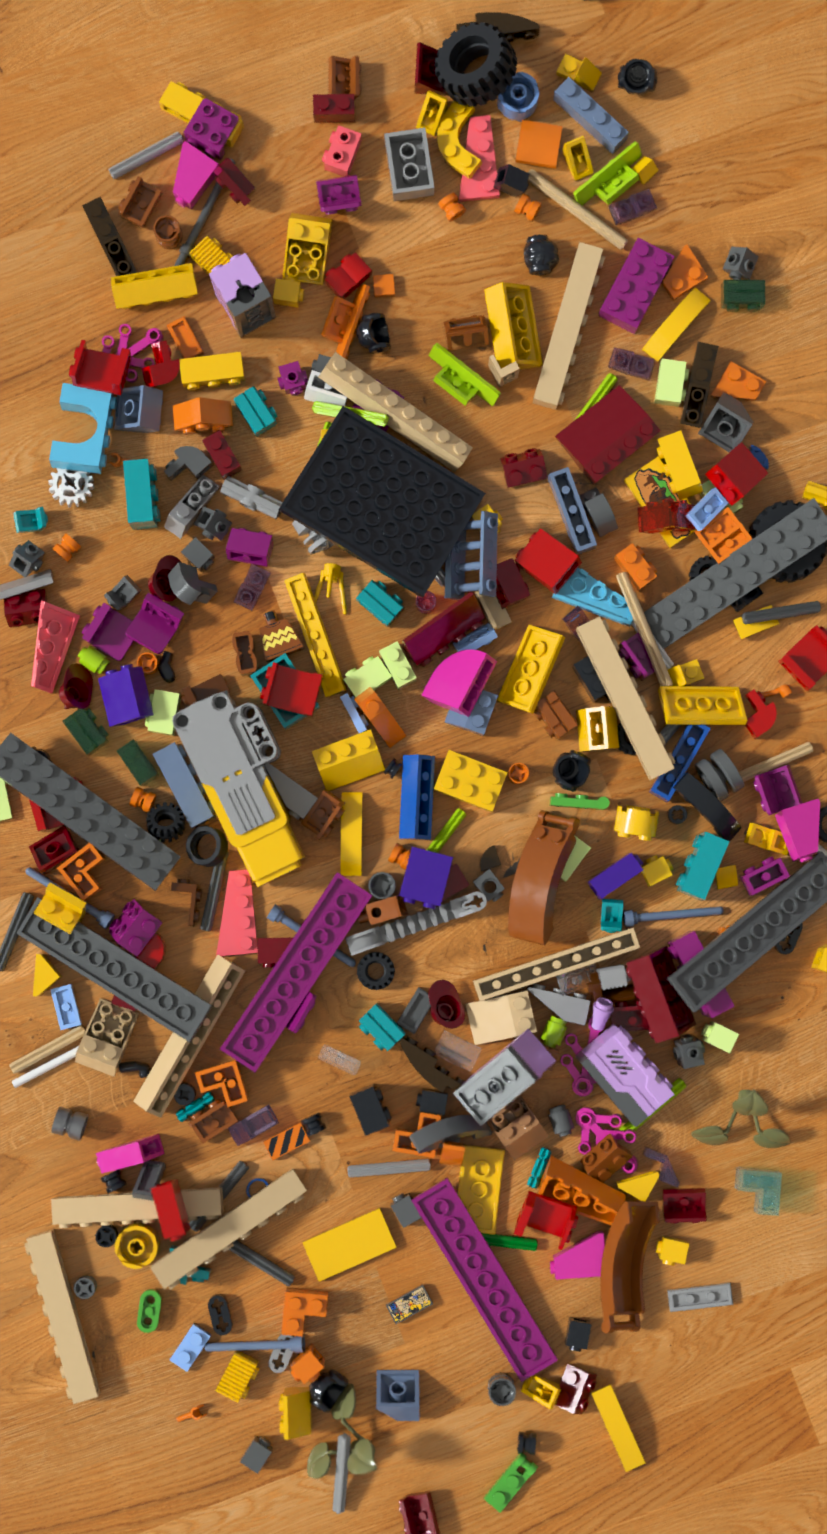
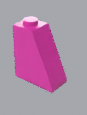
(192, 175)
(800, 829)
(130, 1153)
(580, 1259)

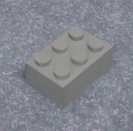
(409, 164)

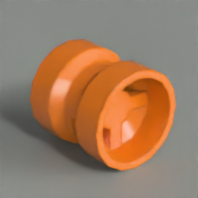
(452, 207)
(527, 207)
(68, 545)
(148, 662)
(519, 770)
(142, 799)
(400, 856)

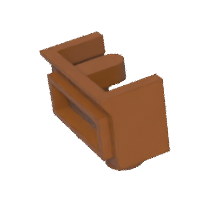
(465, 327)

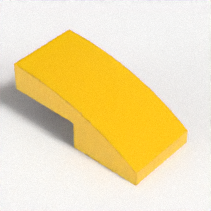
(747, 630)
(766, 839)

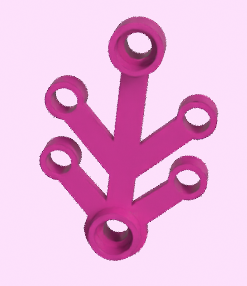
(136, 348)
(584, 1076)
(602, 1133)

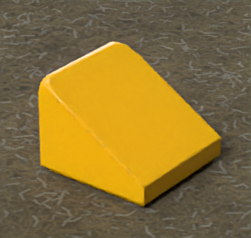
(726, 877)

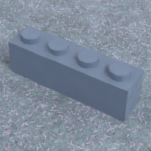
(590, 115)
(572, 511)
(183, 784)

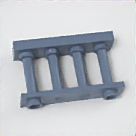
(456, 566)

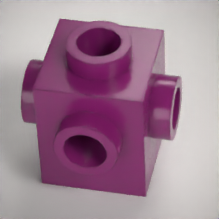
(289, 372)

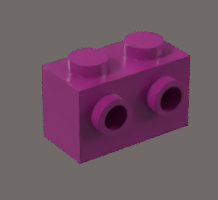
(249, 546)
(764, 876)

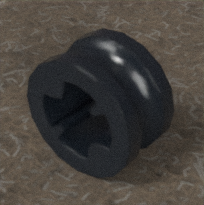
(393, 768)
(676, 808)

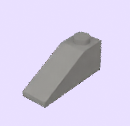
(294, 796)

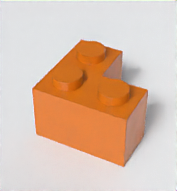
(202, 415)
(78, 868)
(224, 1075)
(402, 1141)
(301, 1303)

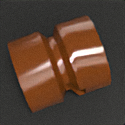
(167, 232)

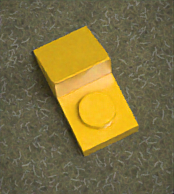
(582, 73)
(686, 673)

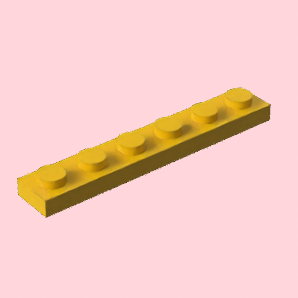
(315, 634)

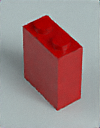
(736, 473)
(547, 561)
(171, 1209)

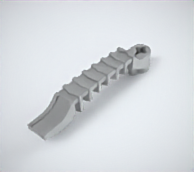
(411, 924)

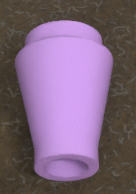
(601, 1012)

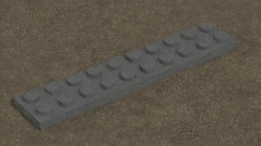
(738, 573)
(85, 813)
(752, 934)
(119, 974)

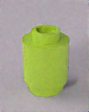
(93, 659)
(554, 1032)

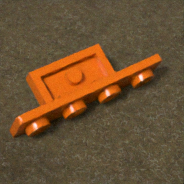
(343, 320)

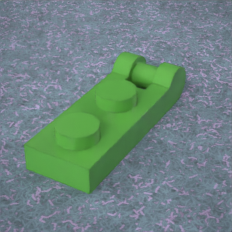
(580, 801)
(510, 1483)

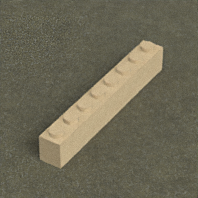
(567, 326)
(402, 415)
(624, 698)
(556, 964)
(180, 1054)
(125, 1208)
(227, 1229)
(63, 1316)

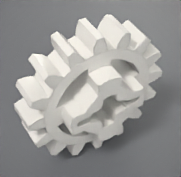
(67, 490)

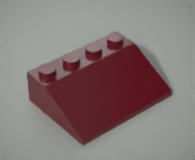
(607, 434)
(444, 630)
(660, 1002)

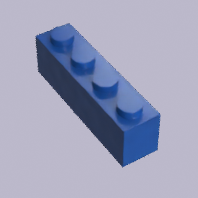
(683, 755)
(417, 797)

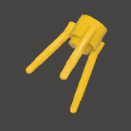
(331, 574)

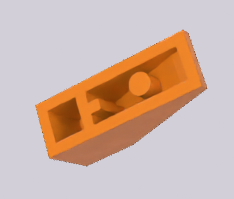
(380, 717)

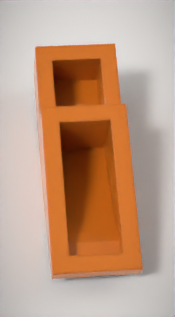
(452, 1153)

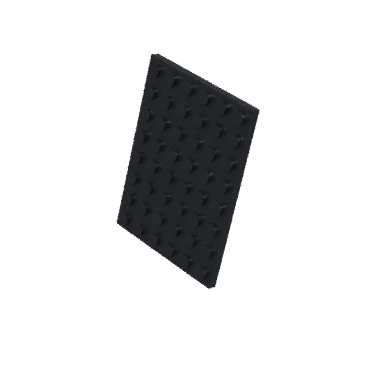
(382, 501)

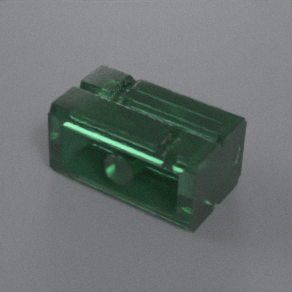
(743, 295)
(86, 731)
(138, 762)

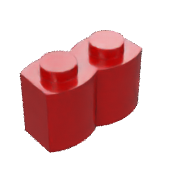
(348, 275)

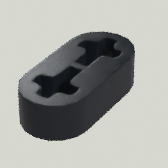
(793, 938)
(225, 1313)

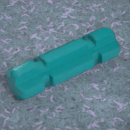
(195, 1106)
(539, 1168)

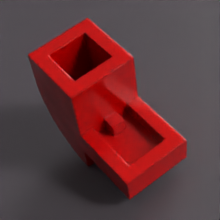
(164, 369)
(764, 716)
(153, 952)

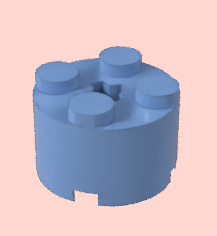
(523, 106)

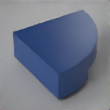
(760, 456)

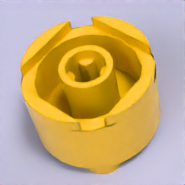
(636, 822)
(127, 1251)

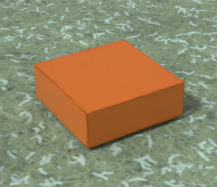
(383, 285)

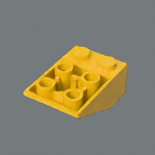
(307, 248)

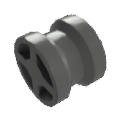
(82, 1290)

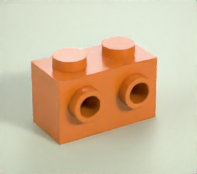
(639, 571)
(307, 1365)

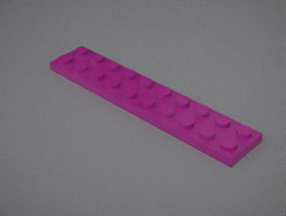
(295, 972)
(484, 1279)

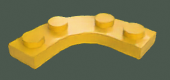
(449, 143)

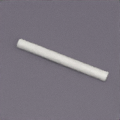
(44, 1068)

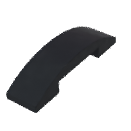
(708, 805)

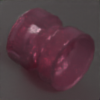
(422, 603)

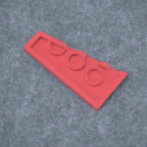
(480, 145)
(52, 643)
(238, 917)

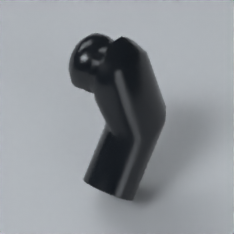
(165, 668)
(133, 1066)

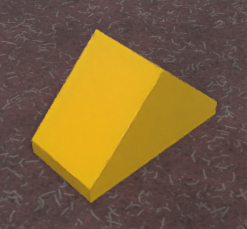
(432, 112)
(578, 158)
(44, 975)
(639, 1185)
(541, 1390)

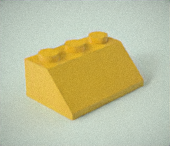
(348, 760)

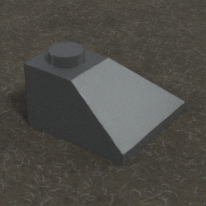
(727, 423)

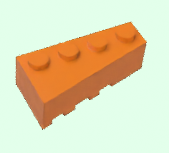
(580, 1190)

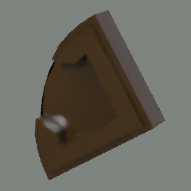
(489, 859)

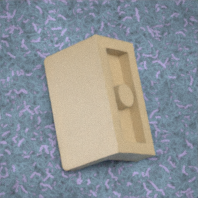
(505, 374)
(493, 612)

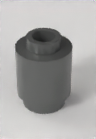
(561, 1120)

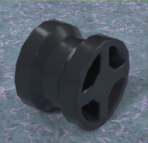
(188, 1092)
(313, 1124)
(113, 1181)
(103, 1238)
(526, 1443)

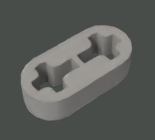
(275, 1354)

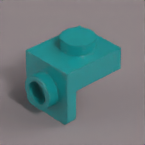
(30, 520)
(611, 915)

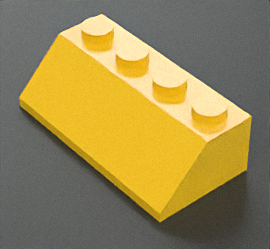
(513, 325)

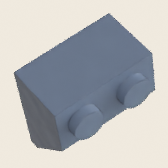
(139, 409)
(479, 717)

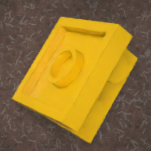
(61, 908)

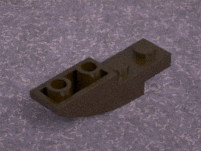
(511, 25)
(109, 237)
(698, 384)
(424, 1063)

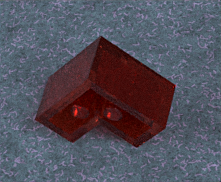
(665, 516)

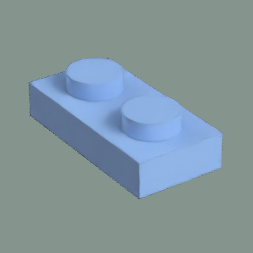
(706, 509)
(477, 638)
(359, 721)
(66, 1006)
(190, 1347)

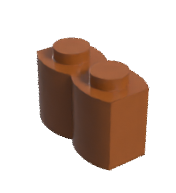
(245, 647)

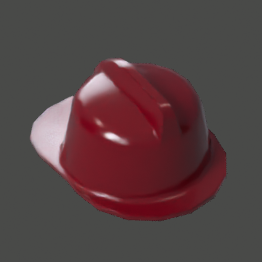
(159, 581)
(77, 687)
(446, 1004)

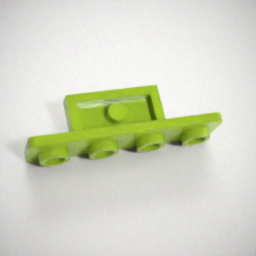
(612, 178)
(460, 379)

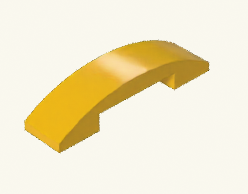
(676, 324)
(351, 834)

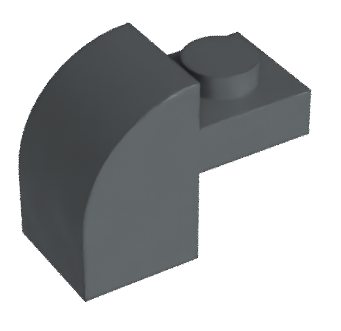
(189, 458)
(599, 512)
(188, 587)

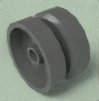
(719, 775)

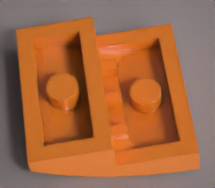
(538, 144)
(723, 535)

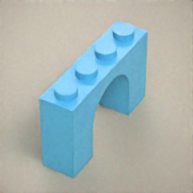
(89, 454)

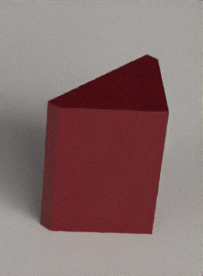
(425, 71)
(53, 850)

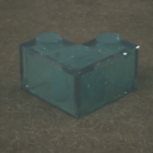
(765, 1185)

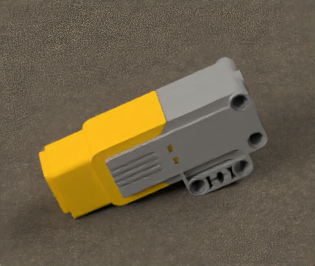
(234, 775)

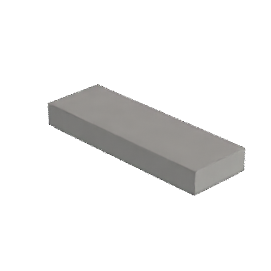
(26, 584)
(700, 1297)

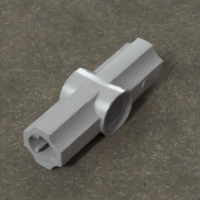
(251, 497)

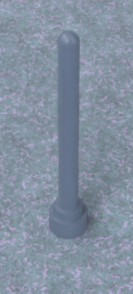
(277, 915)
(104, 918)
(631, 918)
(295, 1344)

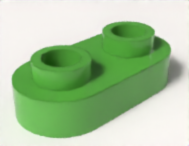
(150, 1310)

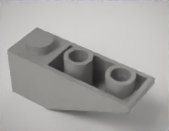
(190, 506)
(567, 1007)

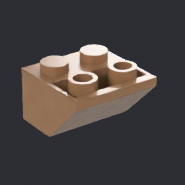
(517, 1128)

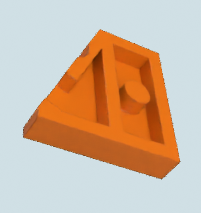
(684, 274)
(739, 383)

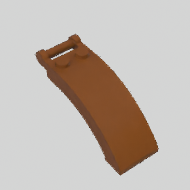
(539, 878)
(623, 1265)

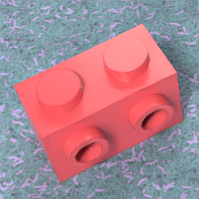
(342, 151)

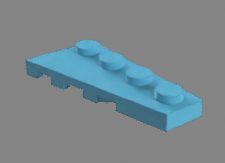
(594, 597)

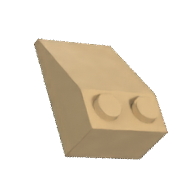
(500, 1017)

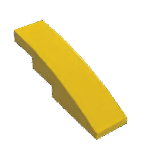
(618, 1428)

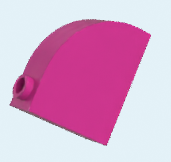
(460, 681)

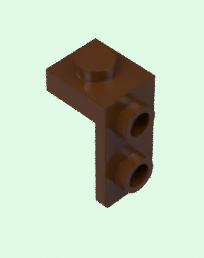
(204, 690)
(183, 886)
(615, 995)

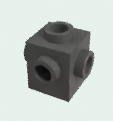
(740, 263)
(213, 523)
(27, 558)
(689, 1051)

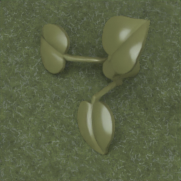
(748, 1103)
(361, 1450)

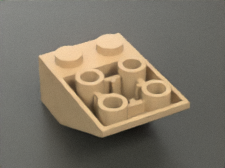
(106, 1037)

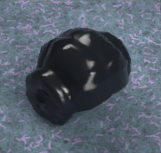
(637, 77)
(540, 255)
(374, 333)
(571, 770)
(327, 1389)

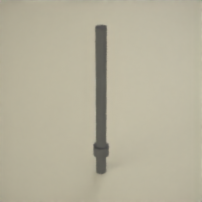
(187, 247)

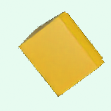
(645, 169)

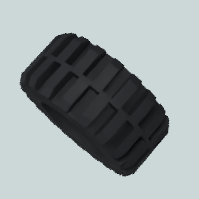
(465, 47)
(805, 565)

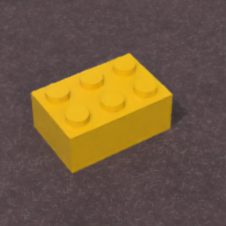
(470, 781)

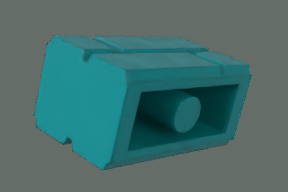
(255, 411)
(380, 603)
(381, 1027)

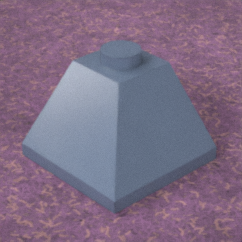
(398, 1394)

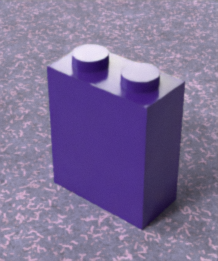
(125, 695)
(615, 875)
(425, 877)

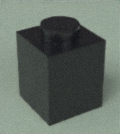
(511, 180)
(432, 1102)
(577, 1334)

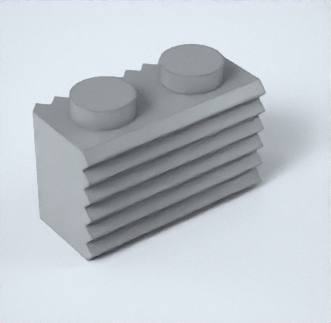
(613, 977)

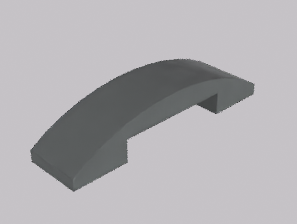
(447, 1130)

